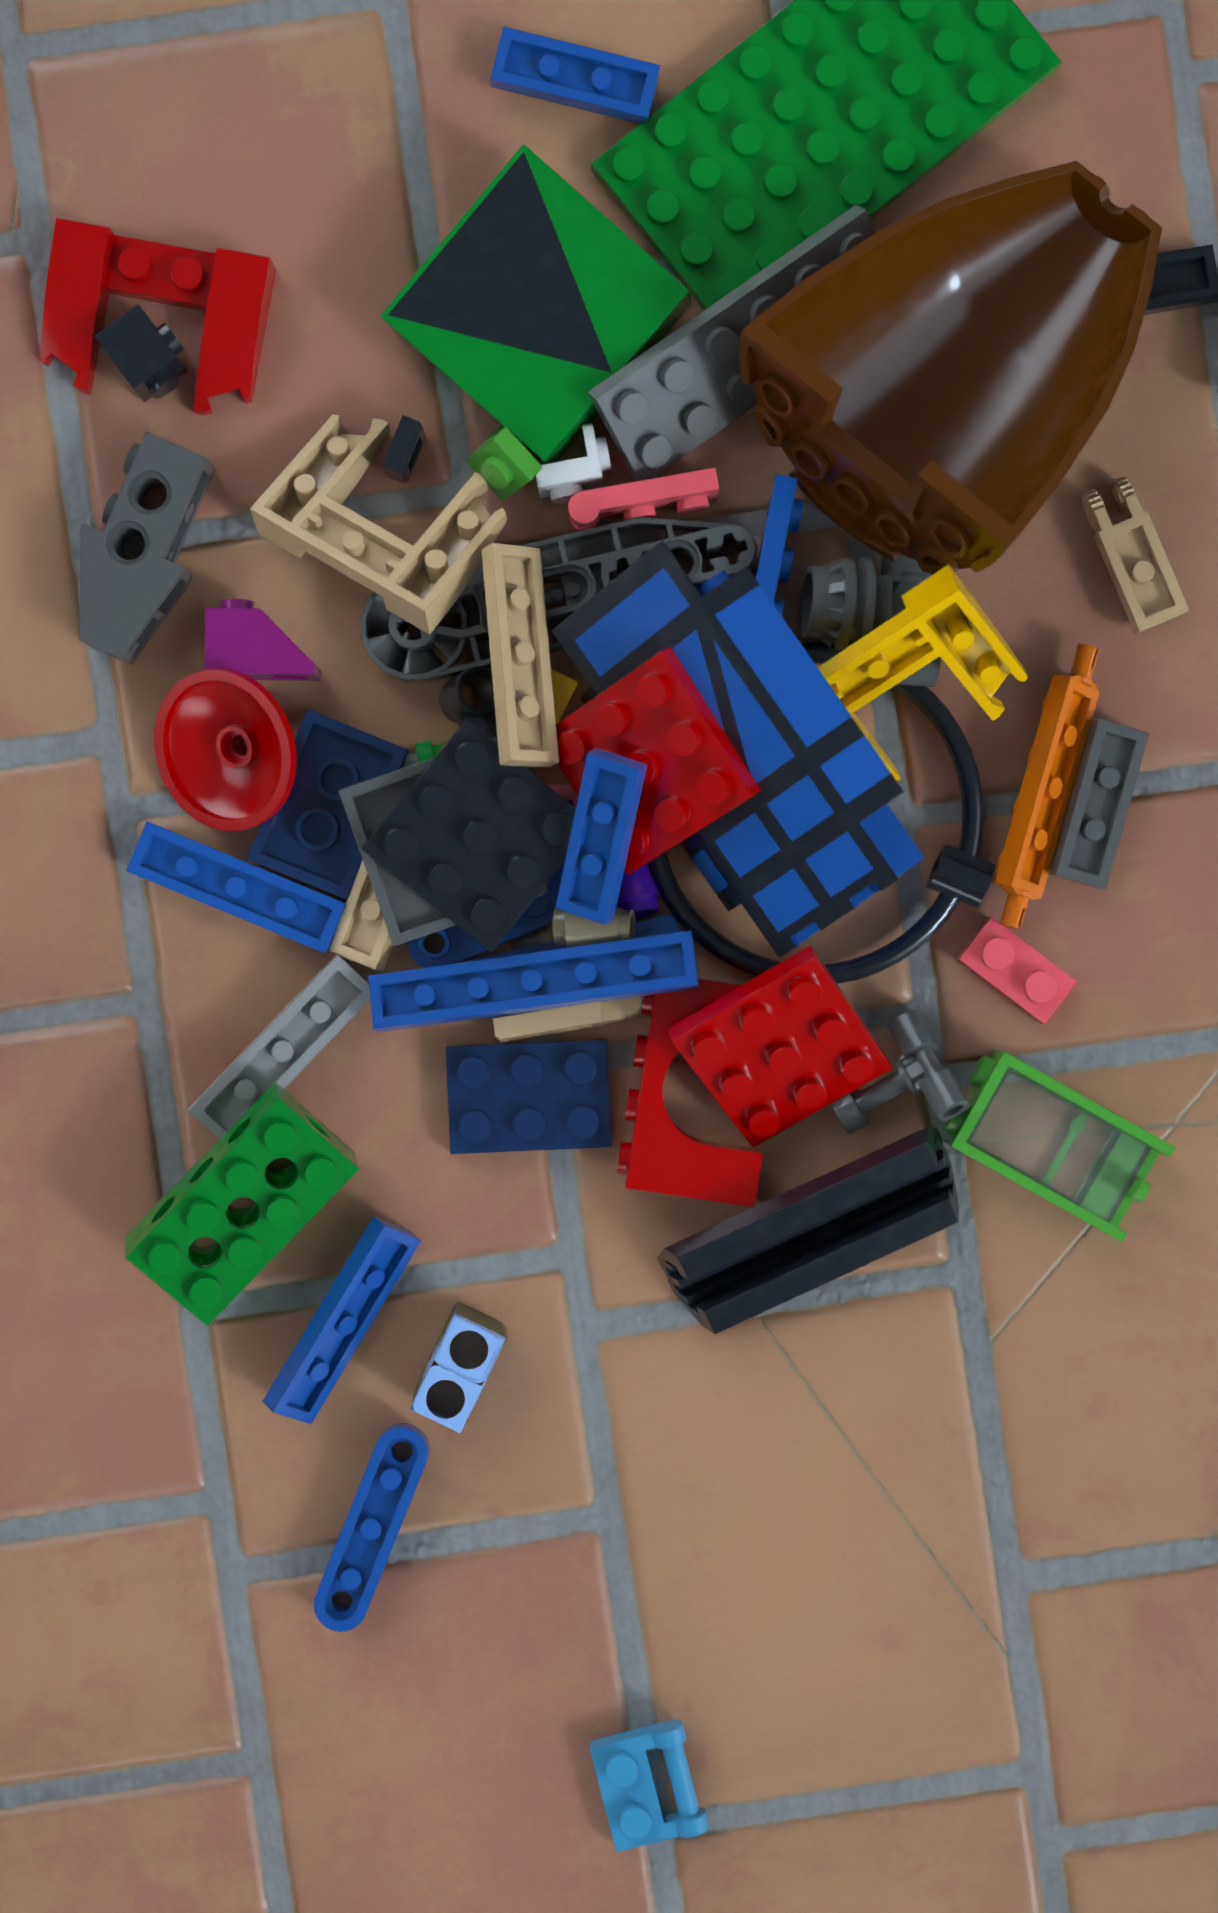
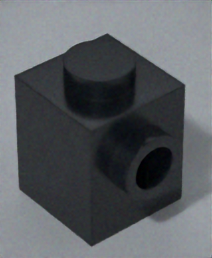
(144, 353)

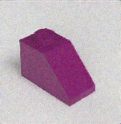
(252, 644)

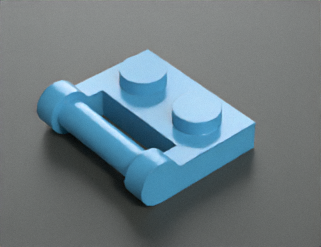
(631, 1790)

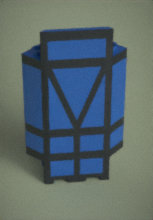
(822, 822)

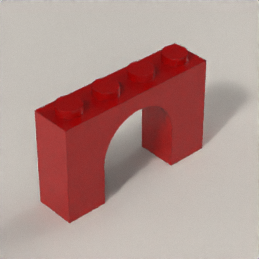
(660, 1153)

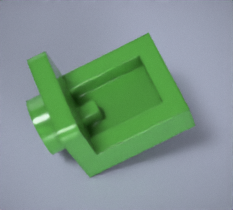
(504, 463)

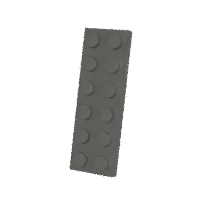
(692, 378)

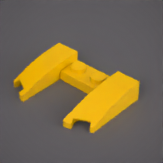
(937, 622)

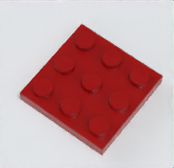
(664, 723)
(780, 1047)

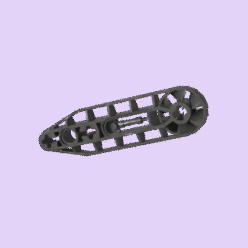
(580, 582)

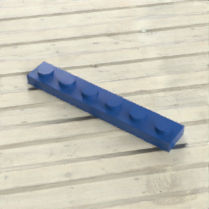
(533, 981)

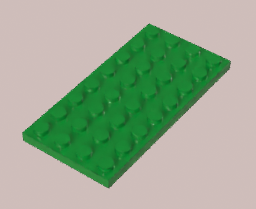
(816, 118)

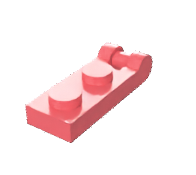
(686, 491)

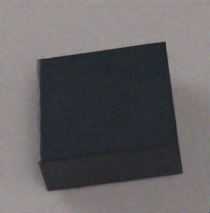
(404, 450)

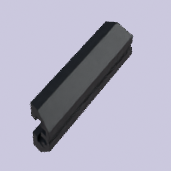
(815, 1232)

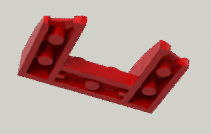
(227, 285)

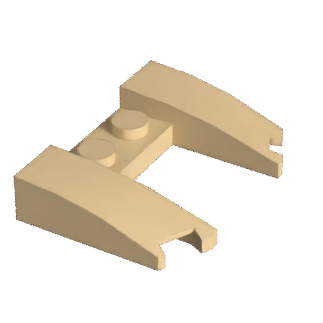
(417, 582)

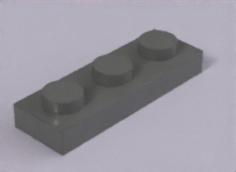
(1099, 803)

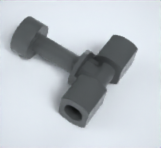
(917, 1071)

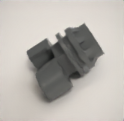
(850, 601)

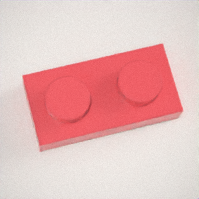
(1016, 970)

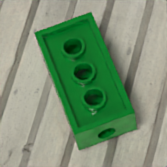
(247, 1237)

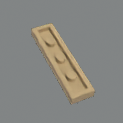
(520, 656)

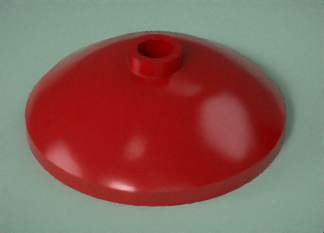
(204, 753)

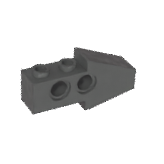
(131, 598)

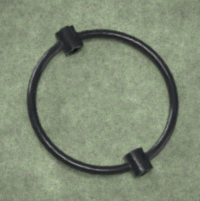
(955, 873)

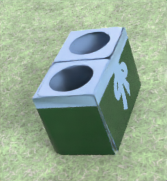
(463, 1320)

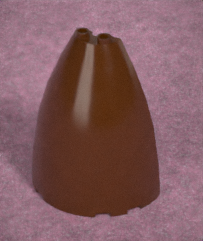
(955, 363)

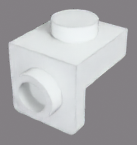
(567, 477)

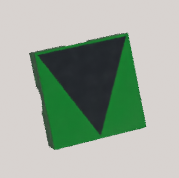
(536, 304)

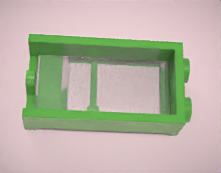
(1055, 1142)

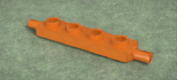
(1047, 786)

